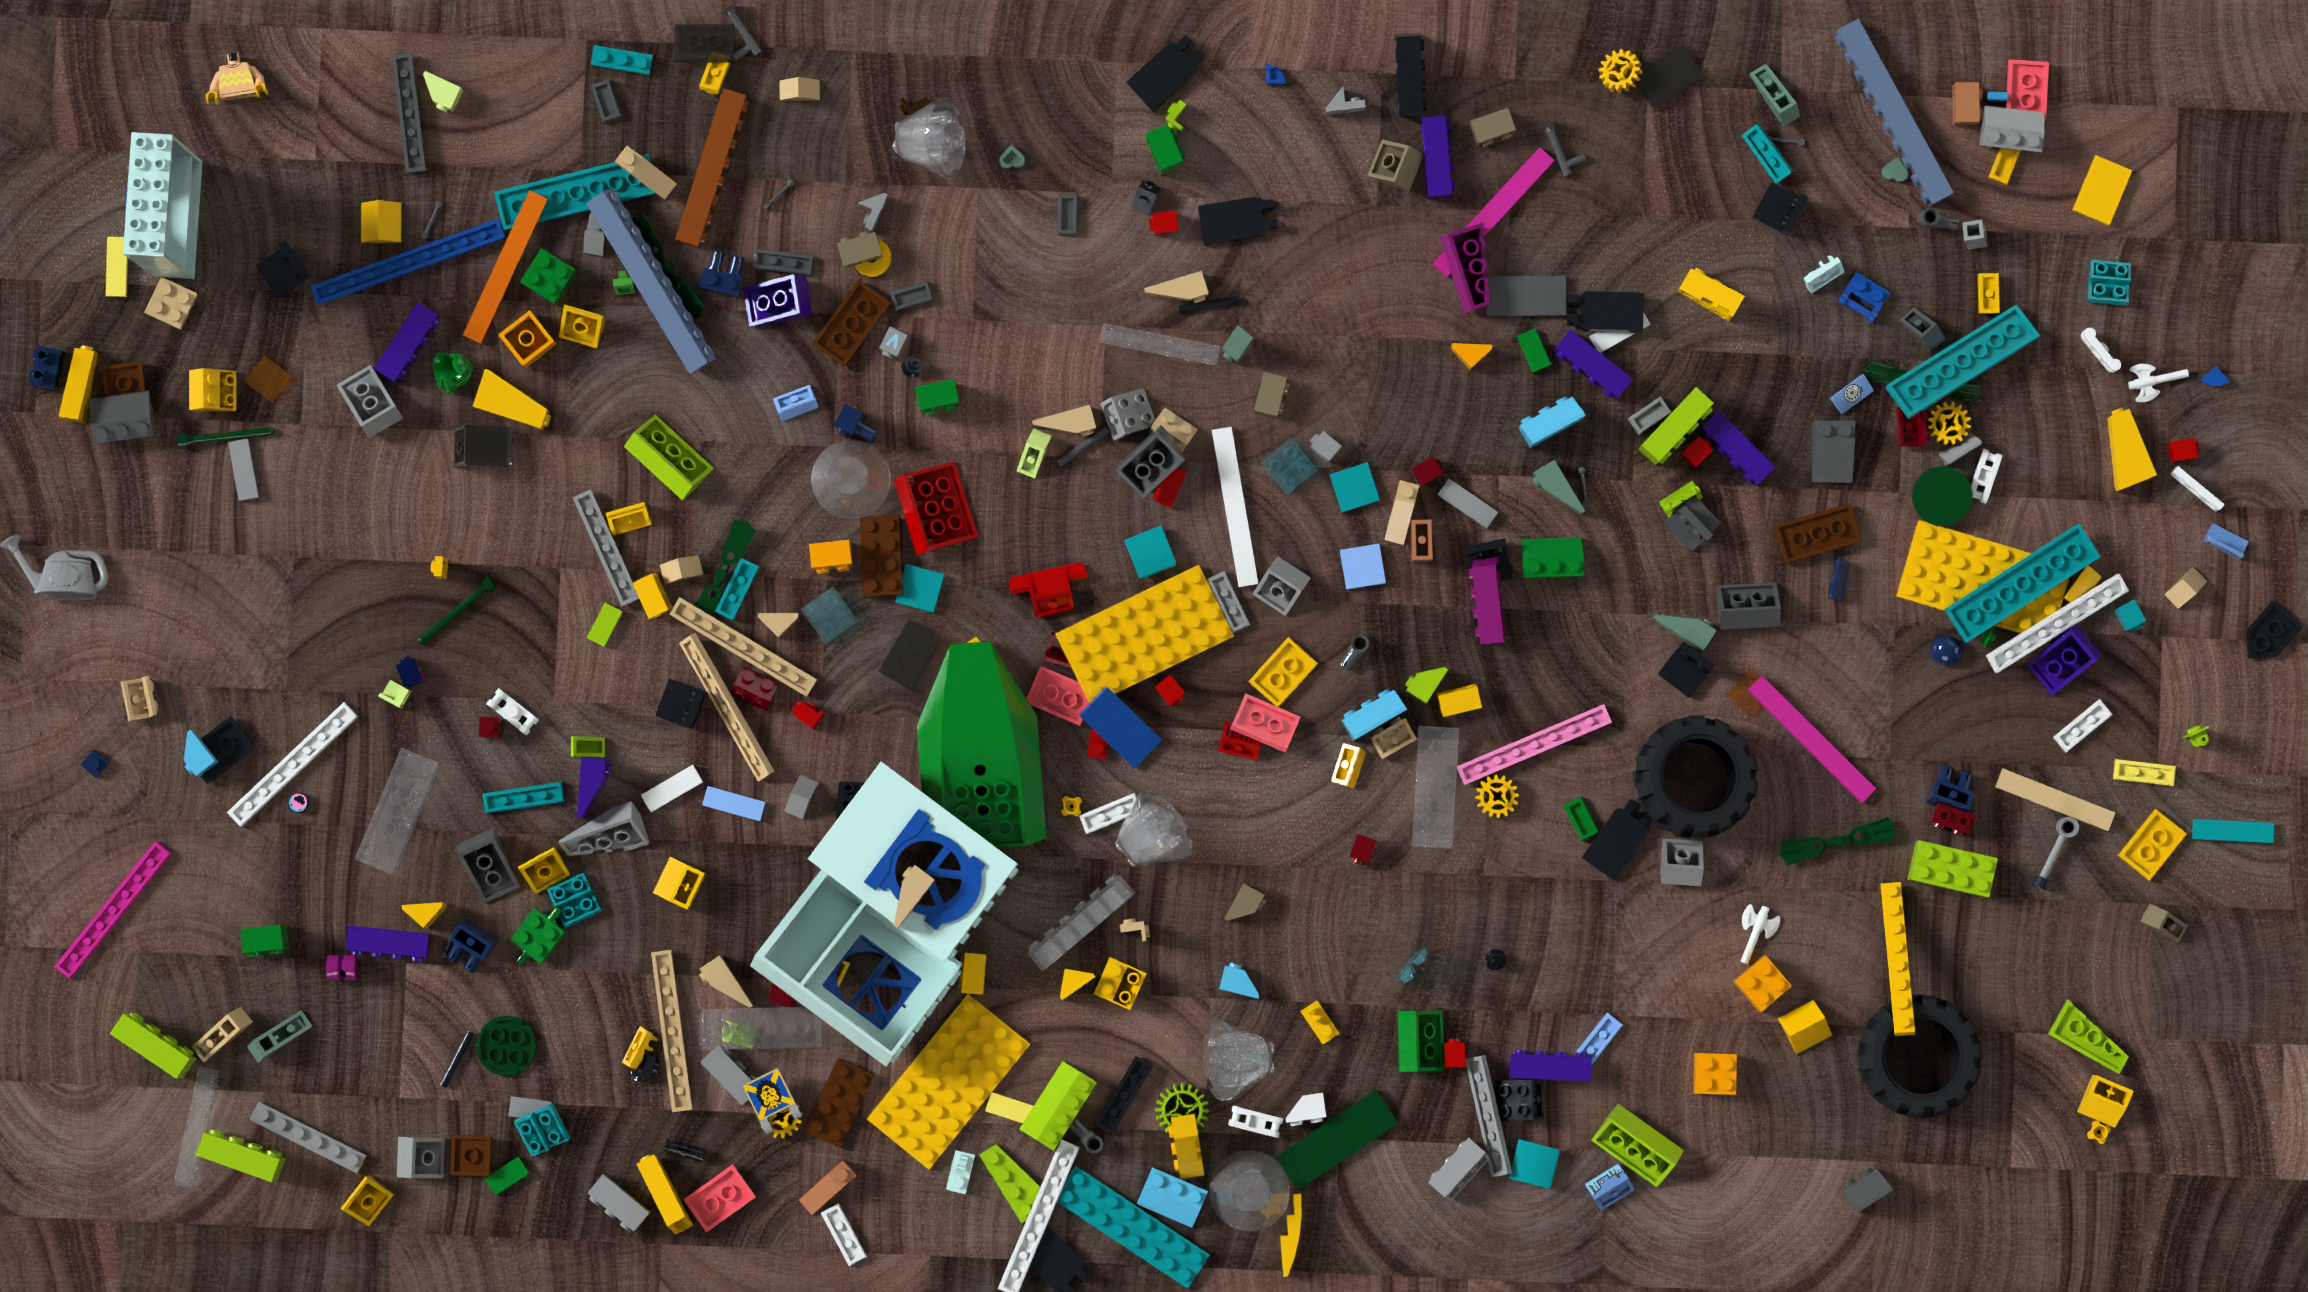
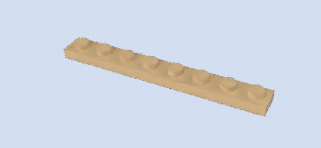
(743, 646)
(726, 707)
(671, 1030)

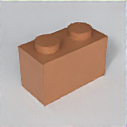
(1966, 103)
(1421, 540)

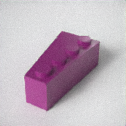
(1468, 265)
(1488, 600)

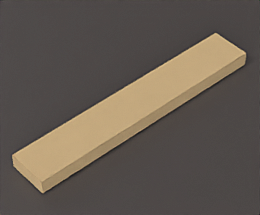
(2055, 799)

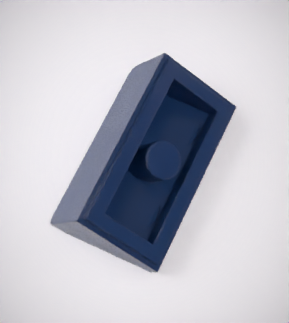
(1838, 579)

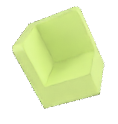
(395, 694)

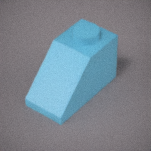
(197, 755)
(1237, 981)

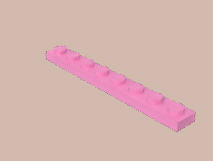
(1534, 744)

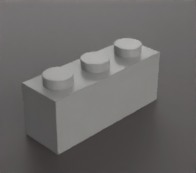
(728, 1073)
(1458, 1169)
(618, 1203)

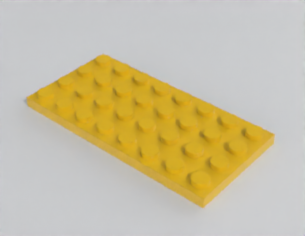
(1951, 564)
(1145, 634)
(948, 1081)

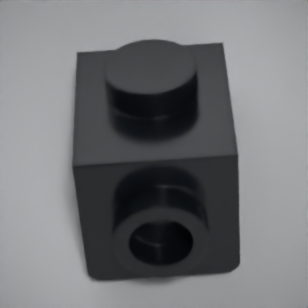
(1145, 197)
(650, 1067)

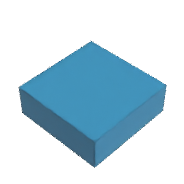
(1996, 97)

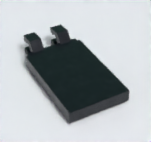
(1165, 73)
(1235, 220)
(1608, 311)
(1617, 841)
(1057, 1262)

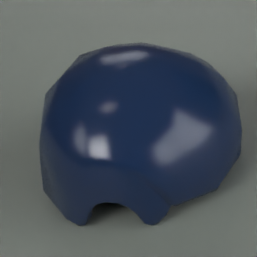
(1946, 650)

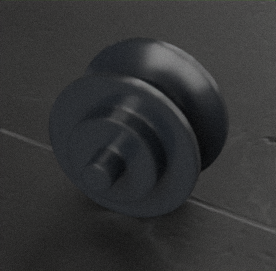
(911, 367)
(1495, 959)

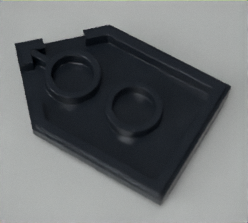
(2270, 632)

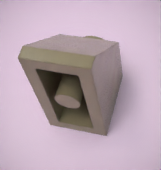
(1245, 903)
(2164, 923)

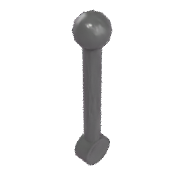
(1800, 142)
(790, 183)
(424, 235)
(1585, 503)
(444, 953)

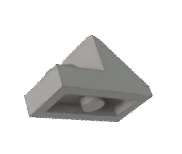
(1339, 105)
(876, 205)
(594, 238)

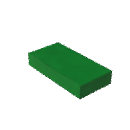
(1533, 350)
(1581, 818)
(507, 1176)

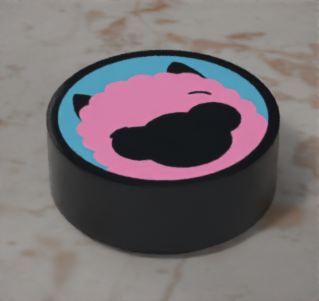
(298, 802)

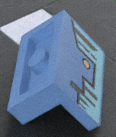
(2225, 541)
(1609, 1187)

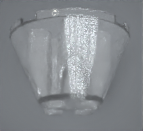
(932, 138)
(851, 479)
(1153, 832)
(1235, 1059)
(1249, 1190)

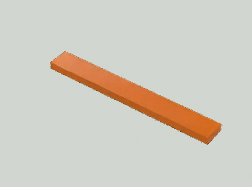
(505, 267)

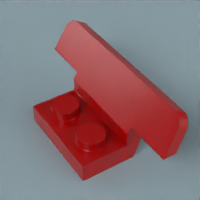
(1049, 588)

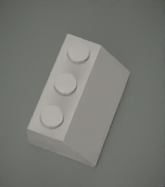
(2012, 129)

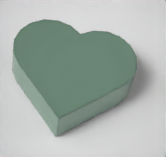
(1012, 158)
(1895, 170)

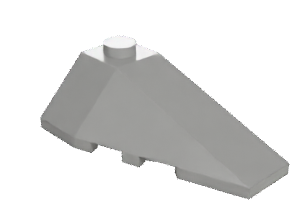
(612, 830)

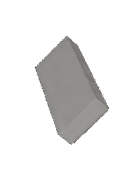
(243, 470)
(1467, 503)
(1228, 602)

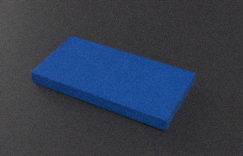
(1120, 727)

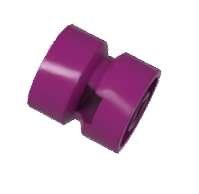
(342, 967)

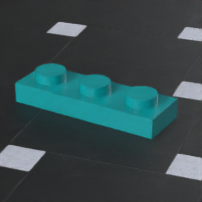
(621, 60)
(1767, 153)
(737, 589)

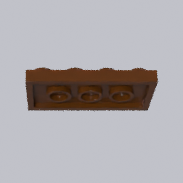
(851, 323)
(1817, 533)
(881, 556)
(839, 1103)

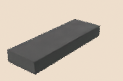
(783, 262)

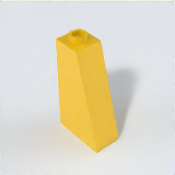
(79, 385)
(506, 401)
(2128, 451)
(664, 1194)

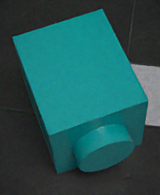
(2130, 616)

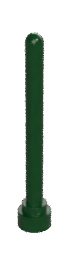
(186, 440)
(486, 586)

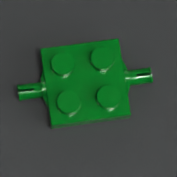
(538, 935)

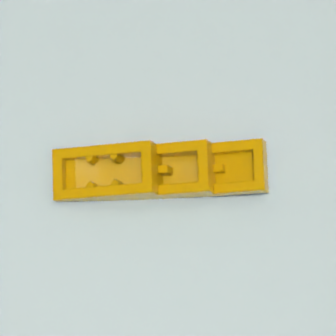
(1290, 1241)

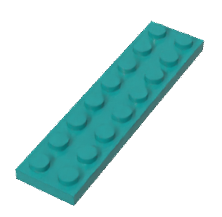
(570, 192)
(1962, 361)
(2022, 583)
(1132, 1227)

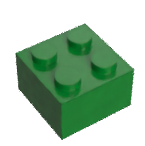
(1164, 149)
(548, 277)
(937, 397)
(264, 939)

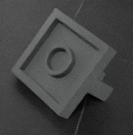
(1692, 522)

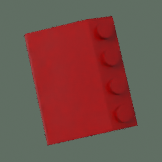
(935, 508)

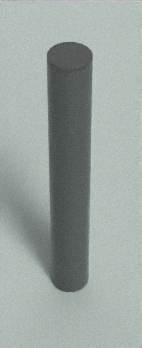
(1083, 446)

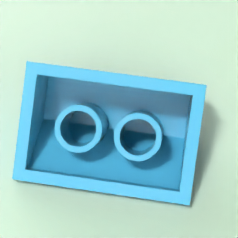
(1551, 421)
(1373, 714)
(1172, 1197)

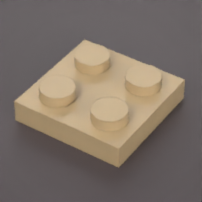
(171, 303)

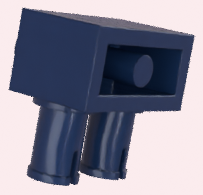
(721, 282)
(46, 368)
(851, 424)
(1949, 794)
(475, 941)

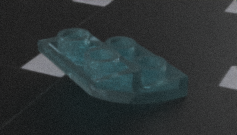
(1288, 466)
(829, 615)
(1407, 970)

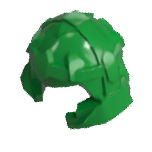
(451, 371)

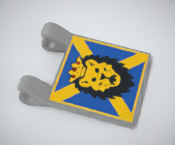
(769, 1096)

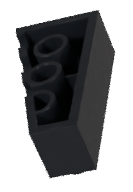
(1409, 74)

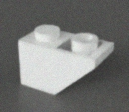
(1307, 1108)

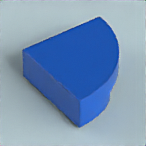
(1274, 76)
(2215, 378)

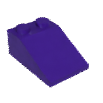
(777, 300)
(2064, 659)
(593, 778)

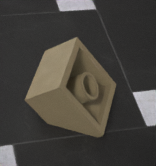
(1395, 164)

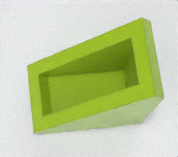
(587, 747)

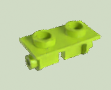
(1676, 499)
(2197, 735)

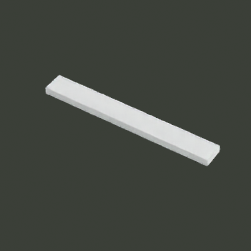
(1235, 507)
(2057, 623)
(292, 764)
(1038, 1217)

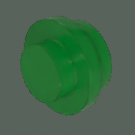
(1988, 638)

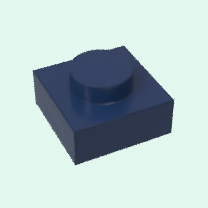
(95, 763)

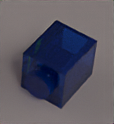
(410, 672)

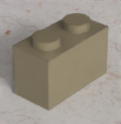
(1493, 127)
(859, 249)
(1271, 394)

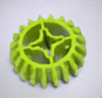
(1199, 1105)

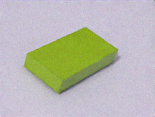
(604, 624)

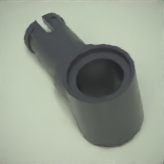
(1938, 219)
(1354, 651)
(1086, 1135)

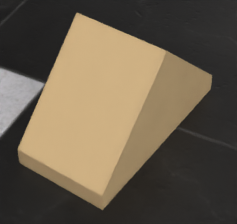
(799, 89)
(681, 569)
(2186, 588)
(778, 622)

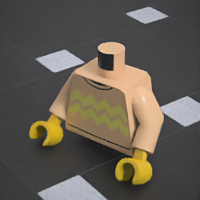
(236, 81)

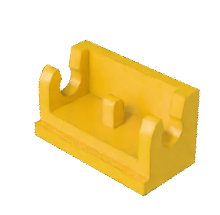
(628, 518)
(652, 596)
(1459, 700)
(973, 973)

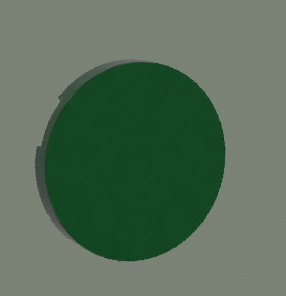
(1942, 496)
(506, 1046)

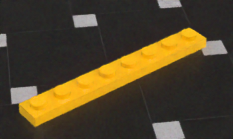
(1897, 959)

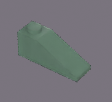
(1775, 95)
(1237, 345)
(1555, 484)
(1693, 631)
(279, 1036)

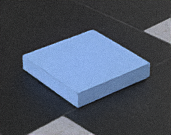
(1362, 566)

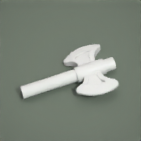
(2146, 381)
(1759, 923)

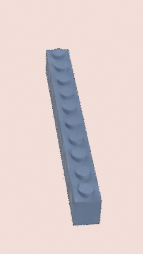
(1894, 113)
(651, 280)

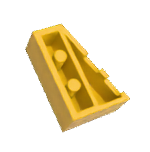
(1711, 294)
(1186, 1146)

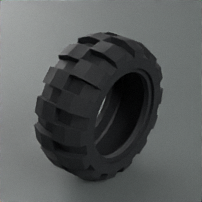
(1734, 753)
(1952, 1091)

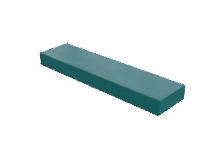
(523, 797)
(2232, 831)

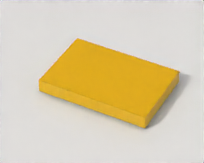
(2102, 190)
(1283, 672)
(2152, 844)

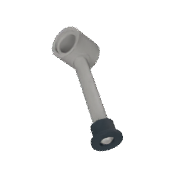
(2041, 880)

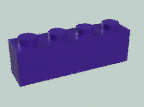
(1436, 157)
(407, 343)
(1593, 364)
(1737, 449)
(388, 942)
(1550, 1066)

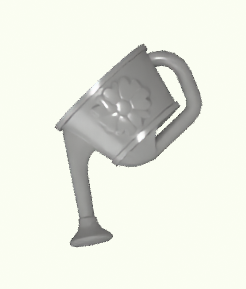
(64, 574)

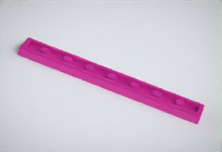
(1505, 198)
(1811, 739)
(113, 910)

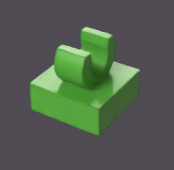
(624, 284)

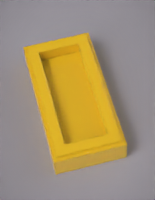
(2004, 165)

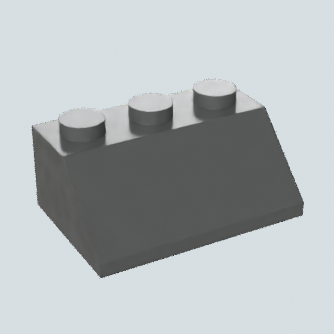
(121, 417)
(1151, 461)
(1748, 606)

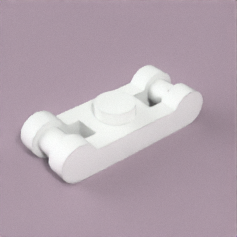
(2100, 350)
(1985, 475)
(512, 711)
(1255, 1121)

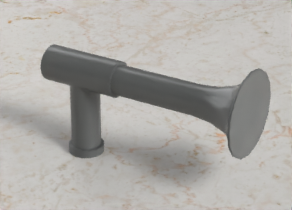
(751, 44)
(1563, 162)

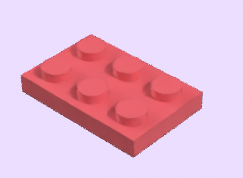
(2027, 85)
(1057, 695)
(1265, 722)
(719, 1198)

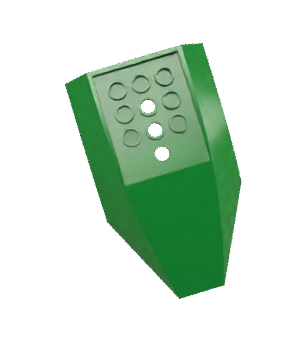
(984, 720)

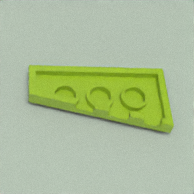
(2083, 1036)
(1013, 1181)

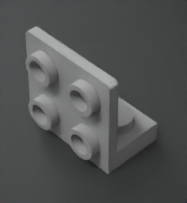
(1128, 413)

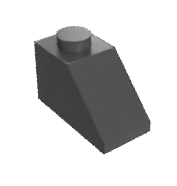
(1922, 329)

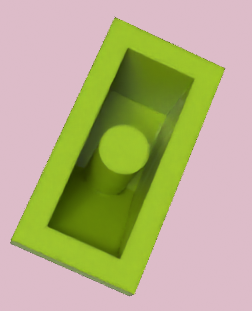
(1425, 683)

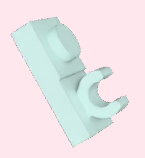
(1824, 274)
(960, 1172)

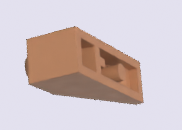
(828, 1187)

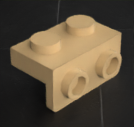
(1176, 426)
(139, 698)
(1393, 737)
(1131, 925)

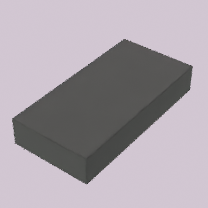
(606, 101)
(1067, 214)
(911, 296)

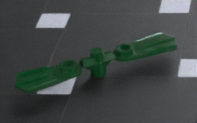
(690, 299)
(1886, 374)
(737, 541)
(1872, 833)

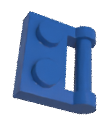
(1866, 291)

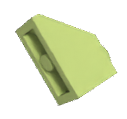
(442, 92)
(1034, 453)

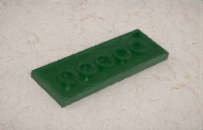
(1336, 1139)

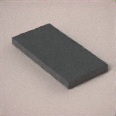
(1526, 296)

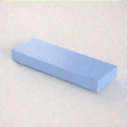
(733, 803)
(1600, 1037)

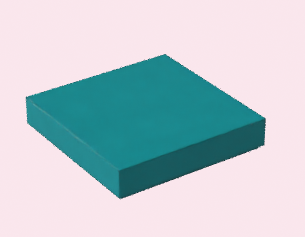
(1354, 487)
(920, 588)

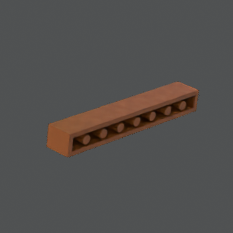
(711, 168)

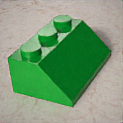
(1552, 558)
(1420, 1041)

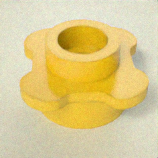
(1066, 806)
(2101, 1138)

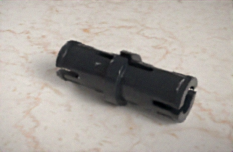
(685, 1149)

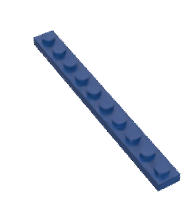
(408, 262)

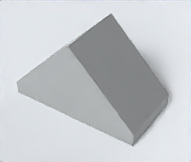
(801, 796)

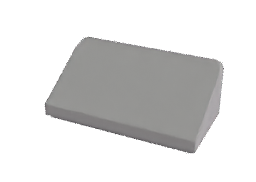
(1959, 449)

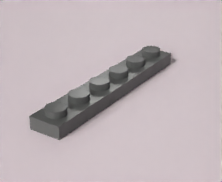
(409, 113)

